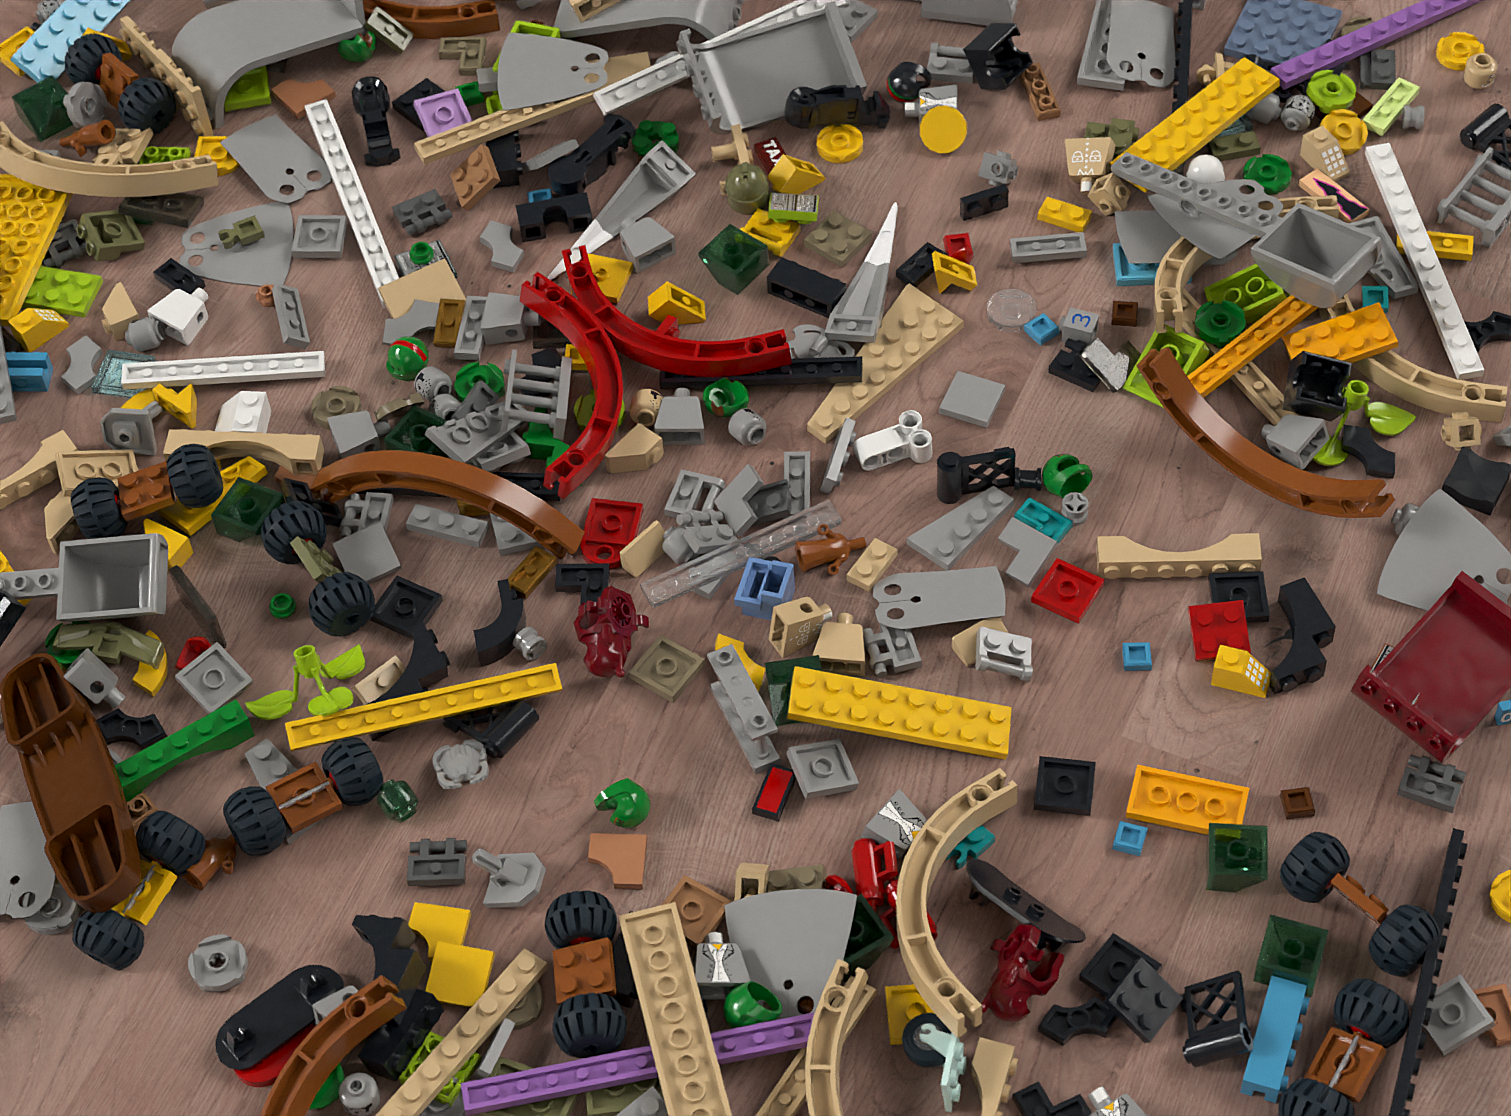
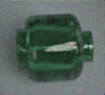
(397, 800)

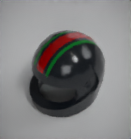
(902, 82)

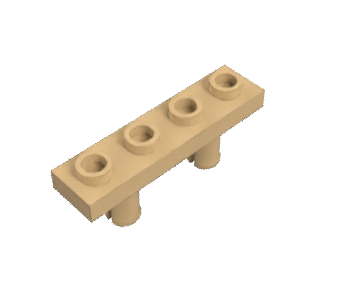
(735, 150)

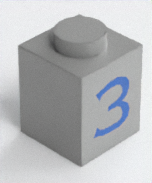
(1079, 325)

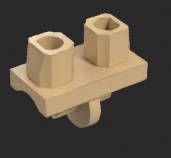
(1208, 74)

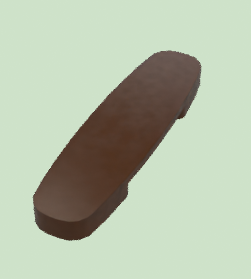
(71, 784)

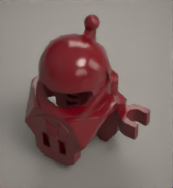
(607, 631)
(1012, 982)

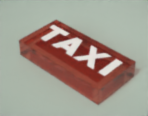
(769, 153)

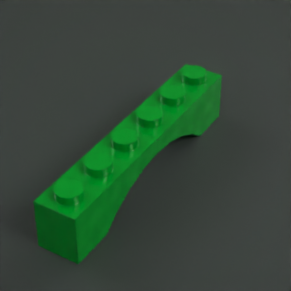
(216, 731)

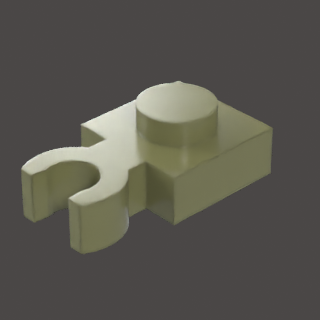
(244, 231)

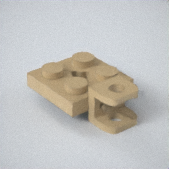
(125, 148)

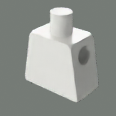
(181, 314)

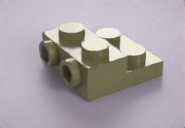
(1121, 132)
(109, 234)

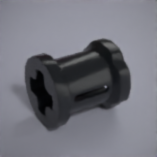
(1027, 479)

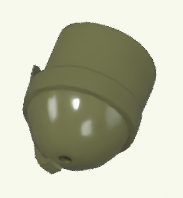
(747, 194)

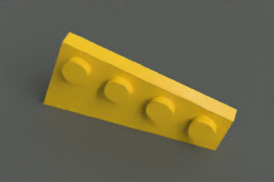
(192, 519)

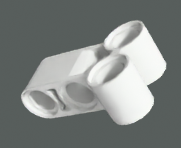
(895, 443)

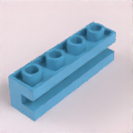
(29, 370)
(1274, 1038)

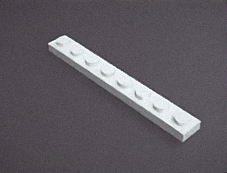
(223, 370)

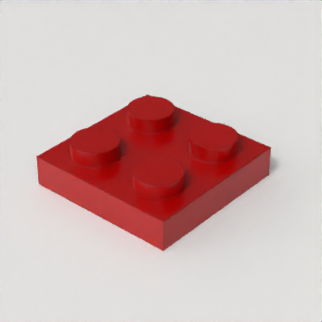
(1067, 590)
(1216, 626)

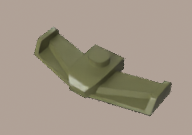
(110, 642)

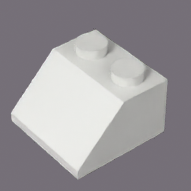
(245, 413)

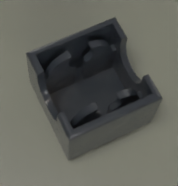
(995, 57)
(1316, 386)

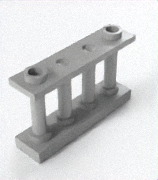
(1501, 214)
(557, 404)
(743, 708)

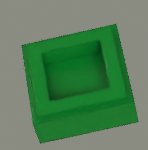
(470, 93)

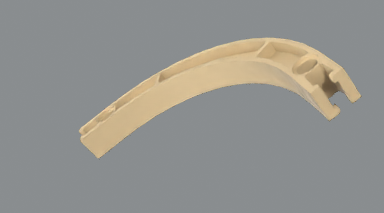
(103, 179)
(1186, 258)
(1423, 386)
(924, 858)
(827, 1040)

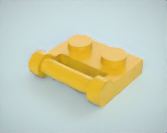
(781, 233)

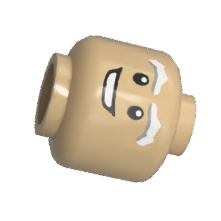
(1480, 71)

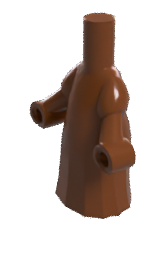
(90, 135)
(818, 552)
(218, 854)

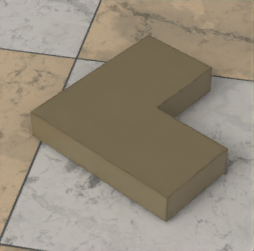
(468, 49)

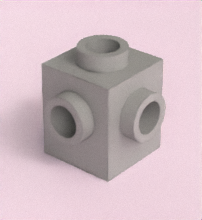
(991, 164)

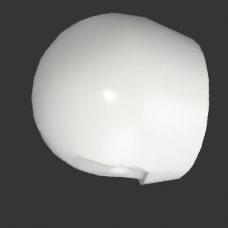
(1206, 170)

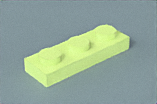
(1390, 106)

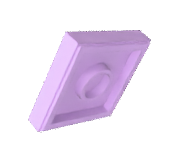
(442, 112)

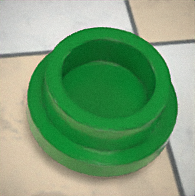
(421, 253)
(282, 606)

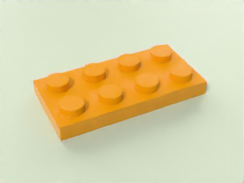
(1346, 336)
(1184, 800)

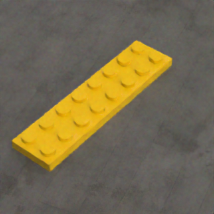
(1204, 116)
(899, 712)

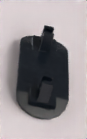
(1021, 905)
(274, 1016)

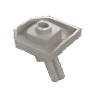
(131, 429)
(513, 877)

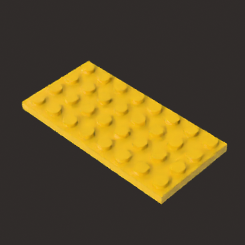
(27, 228)

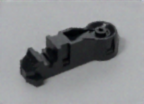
(371, 103)
(835, 105)
(590, 160)

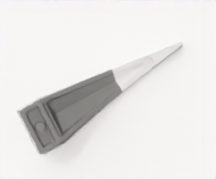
(647, 187)
(862, 305)

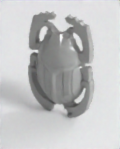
(816, 345)
(461, 764)

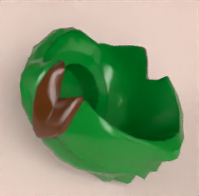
(358, 49)
(725, 397)

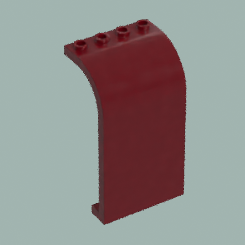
(1454, 660)

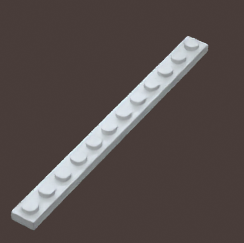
(673, 69)
(351, 194)
(1424, 262)

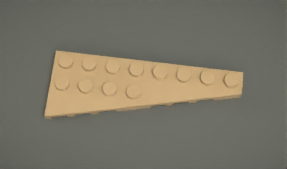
(163, 69)
(906, 338)

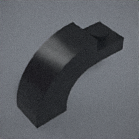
(497, 639)

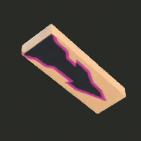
(1319, 184)

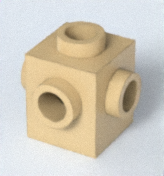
(1109, 194)
(1469, 433)

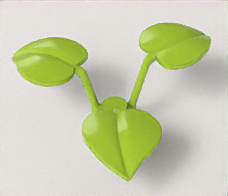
(1384, 419)
(309, 664)

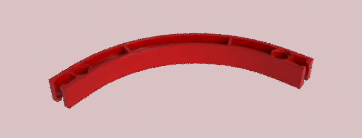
(668, 352)
(606, 375)

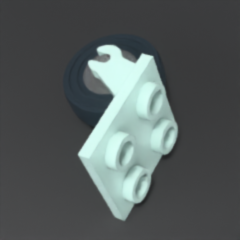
(932, 1044)

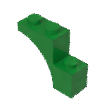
(542, 443)

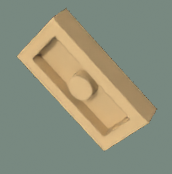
(872, 565)
(379, 680)

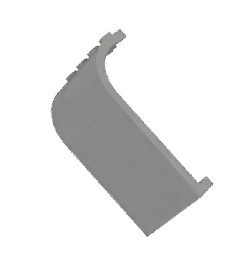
(706, 16)
(248, 34)
(754, 72)

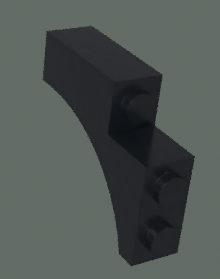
(1310, 631)
(424, 669)
(393, 955)

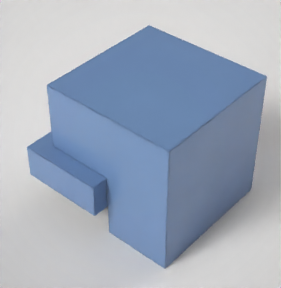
(764, 586)

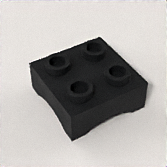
(1476, 481)

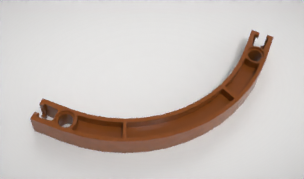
(440, 21)
(1248, 461)
(453, 480)
(329, 1045)

